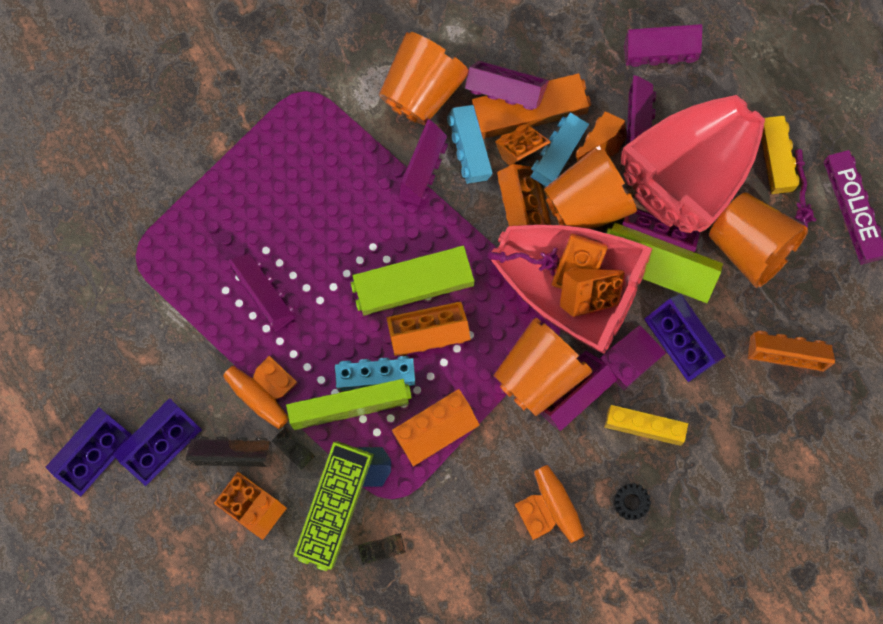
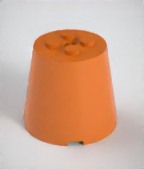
(421, 78)
(589, 193)
(756, 237)
(540, 369)

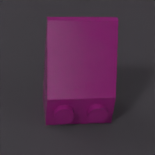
(632, 356)

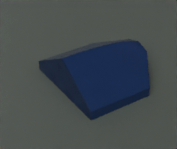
(379, 468)

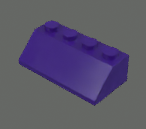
(684, 337)
(157, 442)
(88, 452)

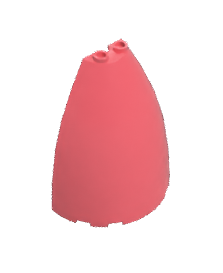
(694, 161)
(535, 287)

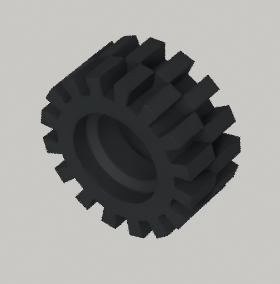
(623, 510)

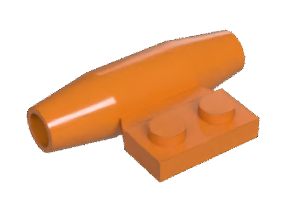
(262, 390)
(550, 508)

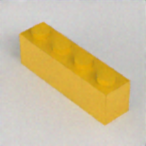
(778, 155)
(646, 425)

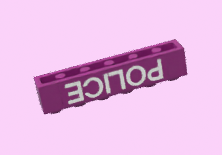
(855, 206)

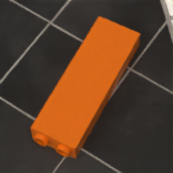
(560, 98)

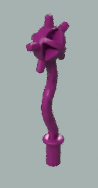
(804, 212)
(549, 261)

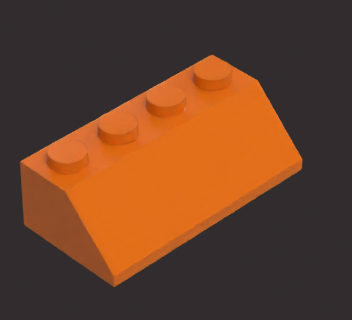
(522, 197)
(428, 328)
(790, 351)
(435, 427)

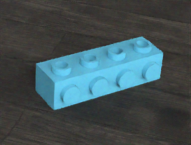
(469, 144)
(560, 149)
(368, 373)

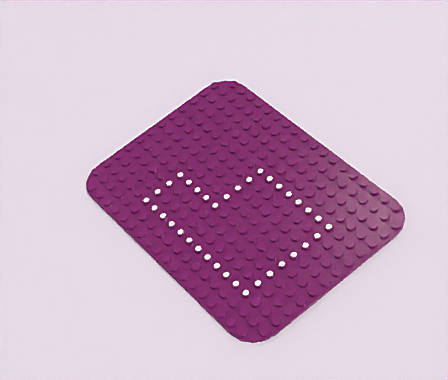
(316, 208)

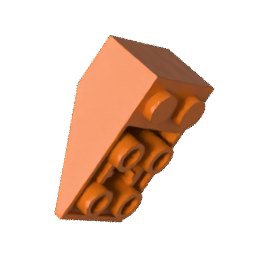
(608, 134)
(520, 144)
(590, 290)
(250, 505)

